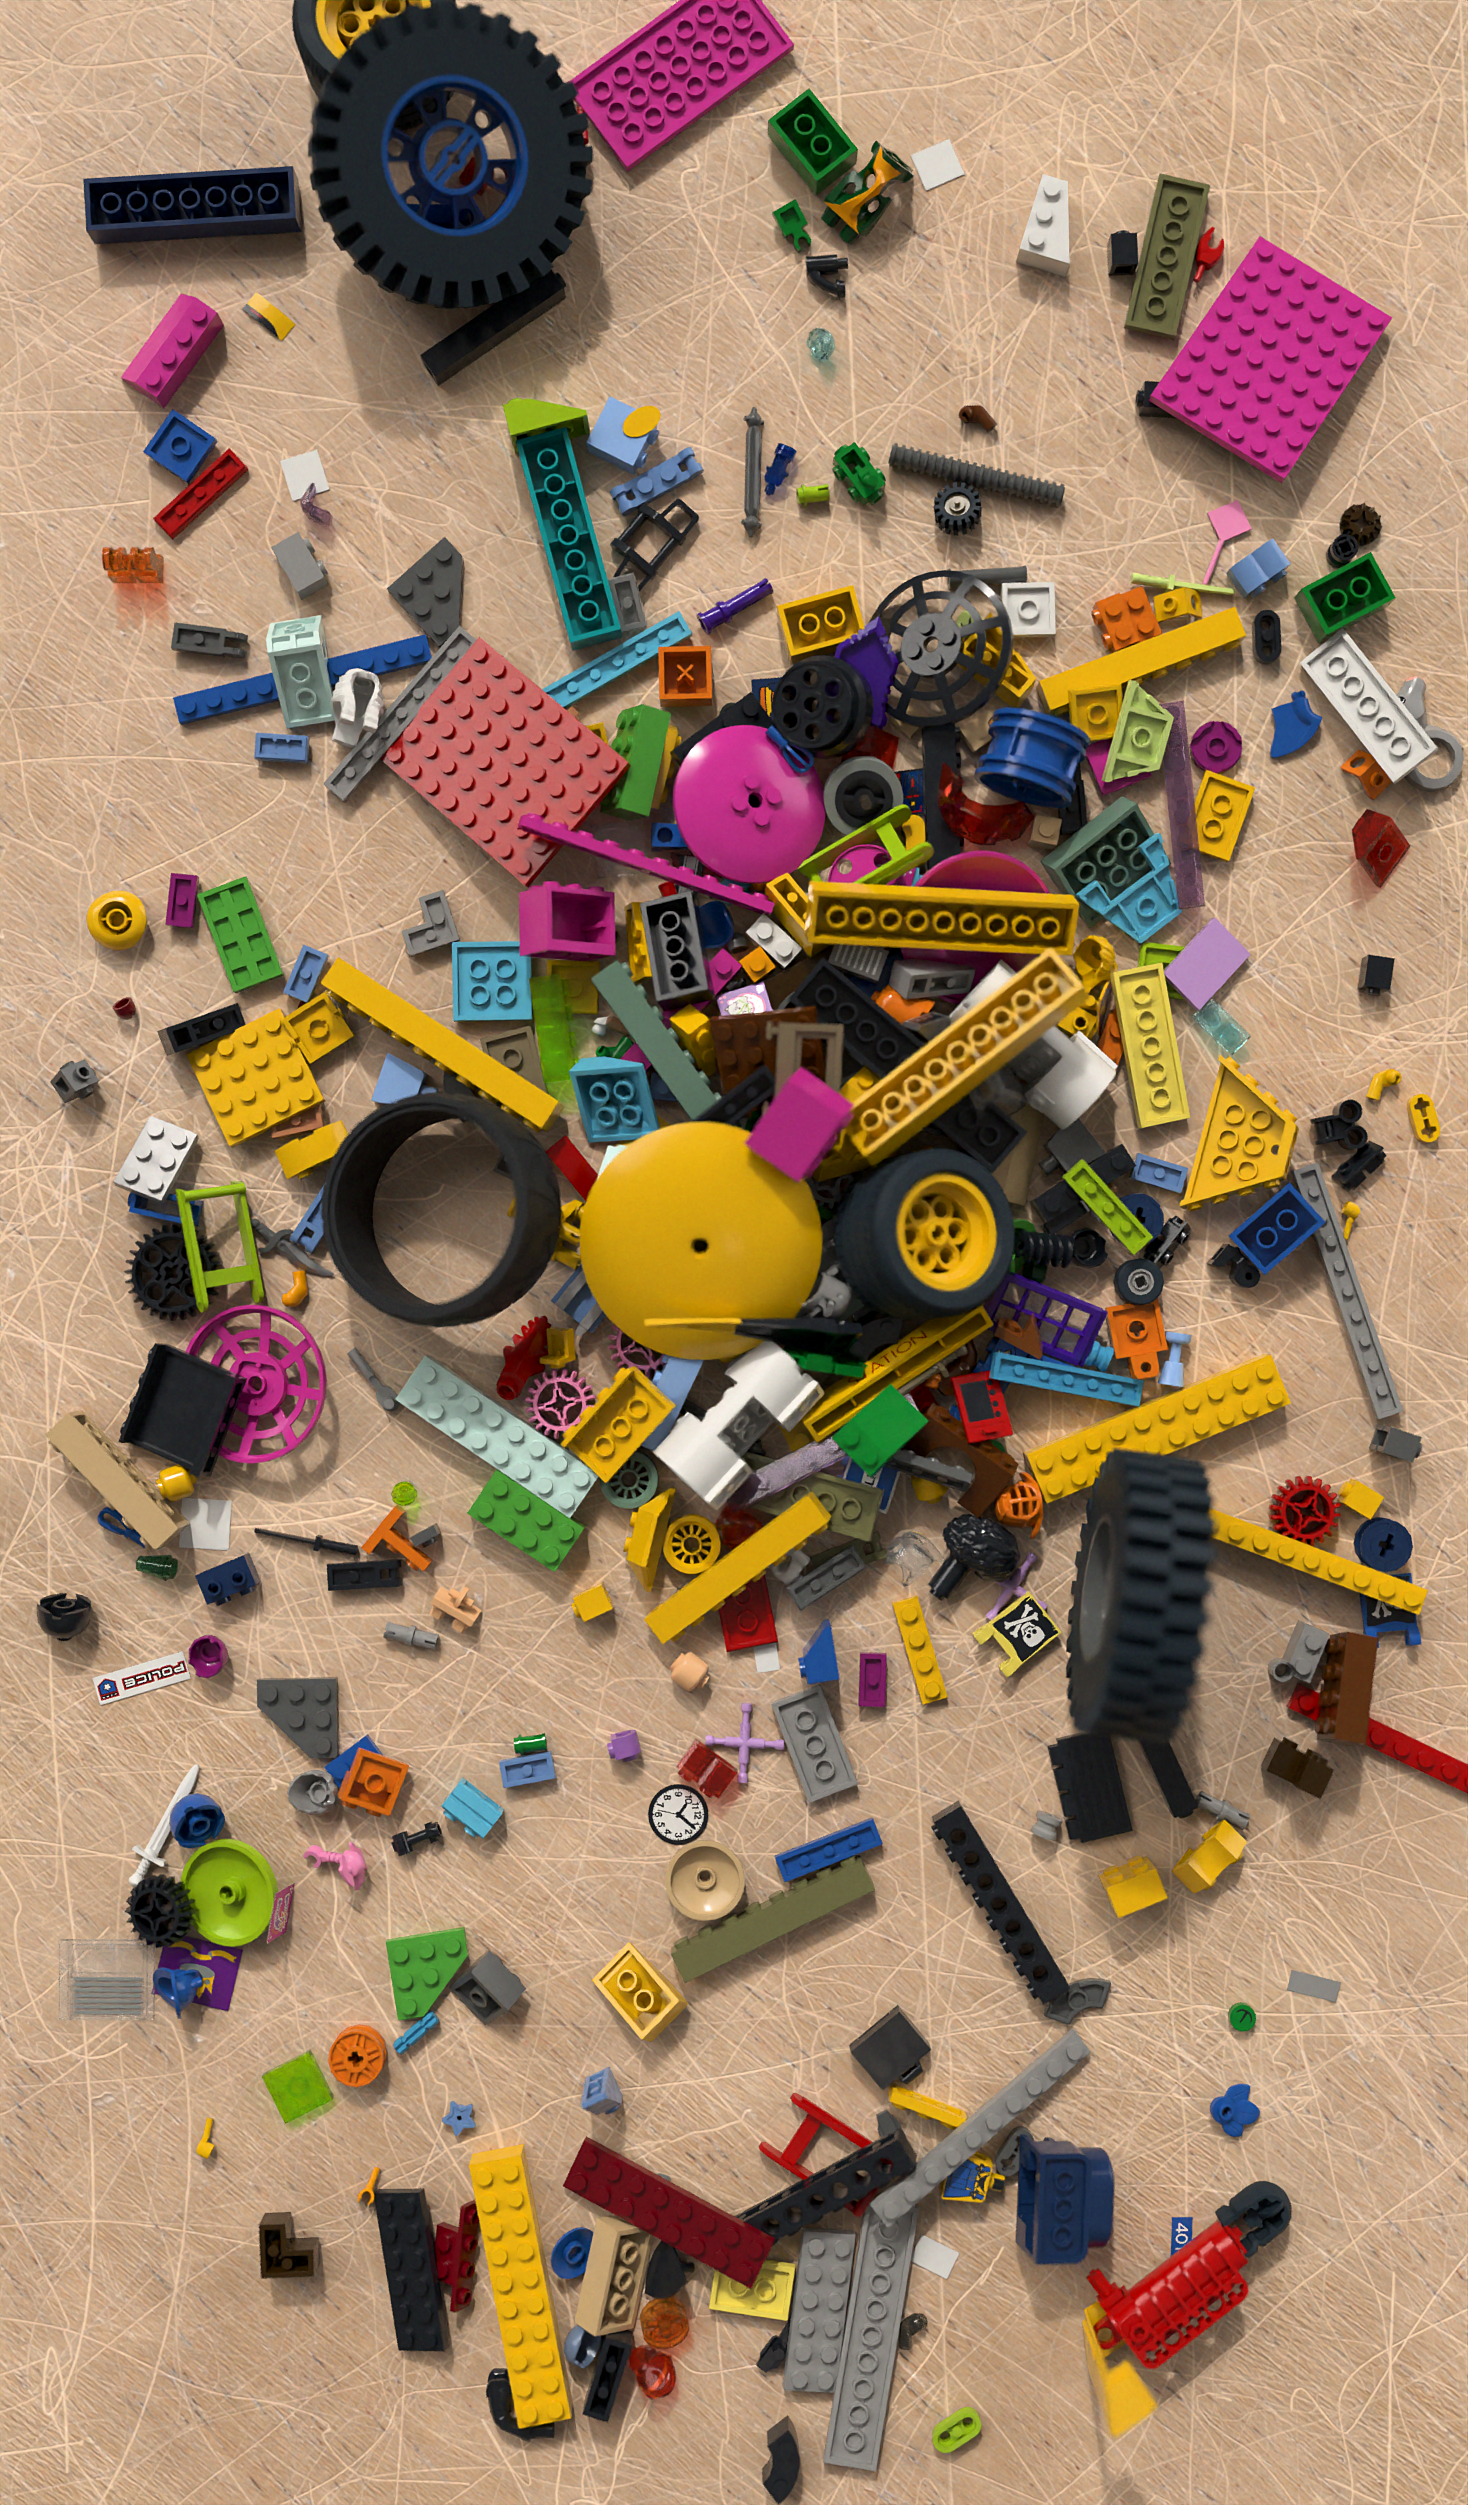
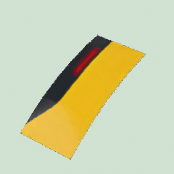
(269, 316)

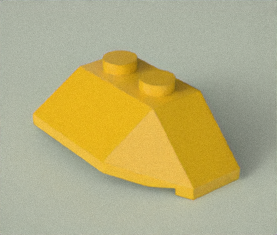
(648, 1536)

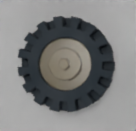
(957, 509)

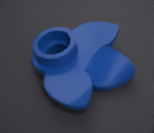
(1238, 2110)

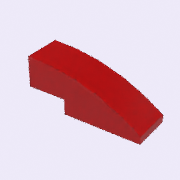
(573, 1166)

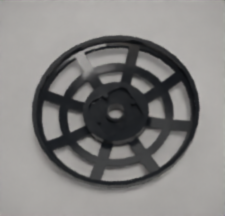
(949, 650)

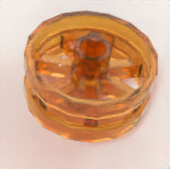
(666, 2331)

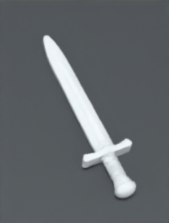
(152, 1850)

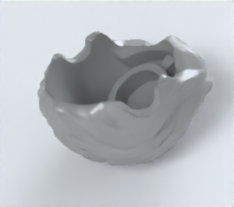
(313, 1792)

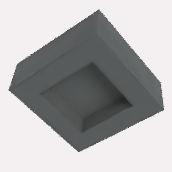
(426, 1537)

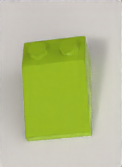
(534, 417)

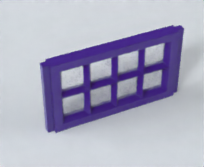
(1064, 1322)

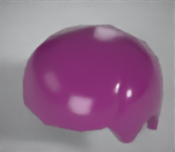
(208, 1656)

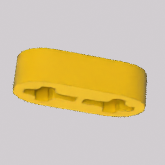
(1429, 1116)

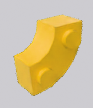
(304, 1155)
(1219, 1849)

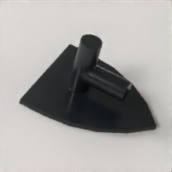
(666, 2272)

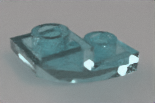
(1221, 1026)

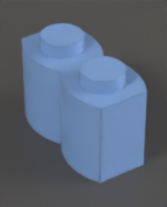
(1259, 568)

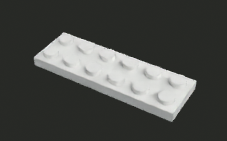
(1369, 706)

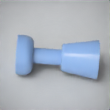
(1172, 1370)

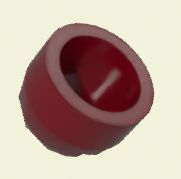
(125, 1008)

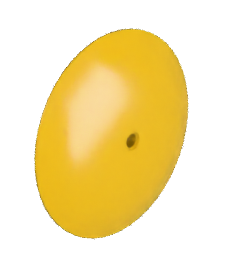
(685, 1188)

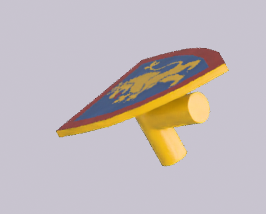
(1099, 1006)

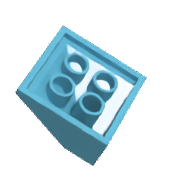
(613, 1099)

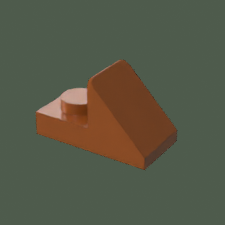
(1026, 1339)

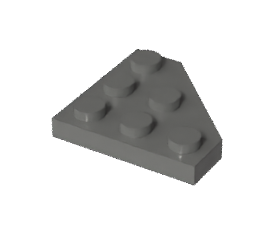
(433, 591)
(304, 1711)

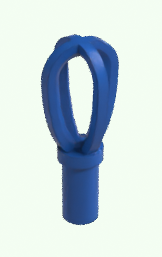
(784, 745)
(128, 1533)

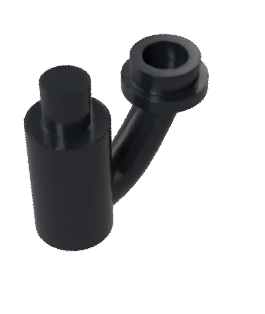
(825, 265)

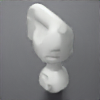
(790, 1570)

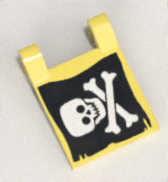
(1020, 1631)

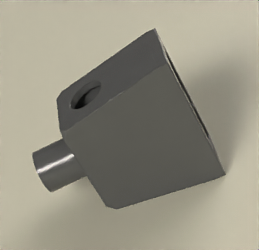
(1069, 1147)

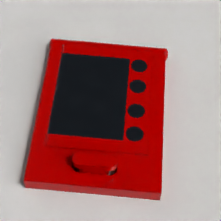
(981, 1407)

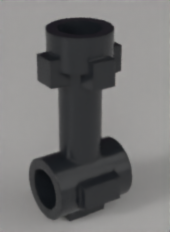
(403, 1843)

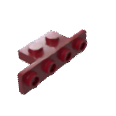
(456, 2255)

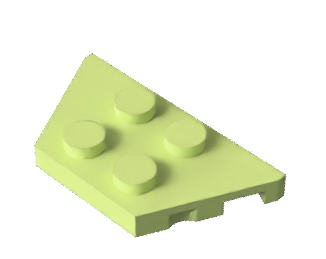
(1138, 736)

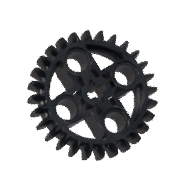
(162, 1276)

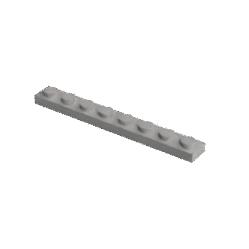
(397, 717)

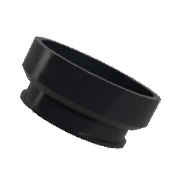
(852, 701)

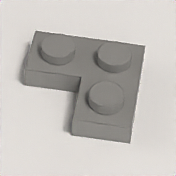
(438, 929)

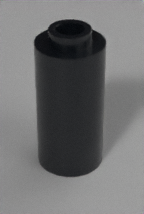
(948, 1578)

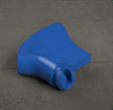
(1293, 725)

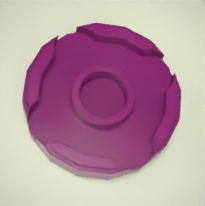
(1216, 747)

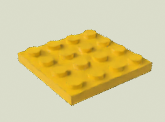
(255, 1078)

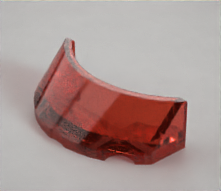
(977, 821)

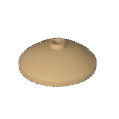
(699, 1897)

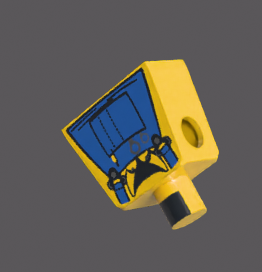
(971, 2180)

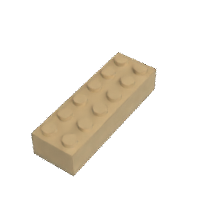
(116, 1479)

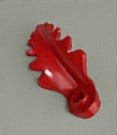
(524, 1358)

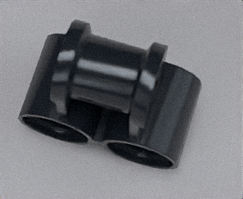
(1337, 1127)

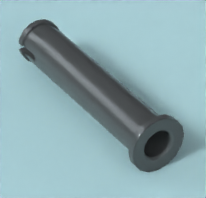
(993, 576)

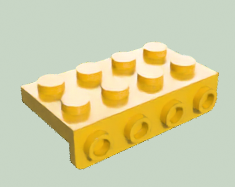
(618, 1422)

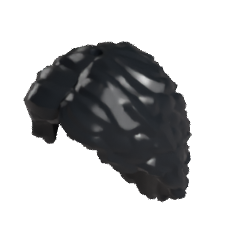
(982, 1547)

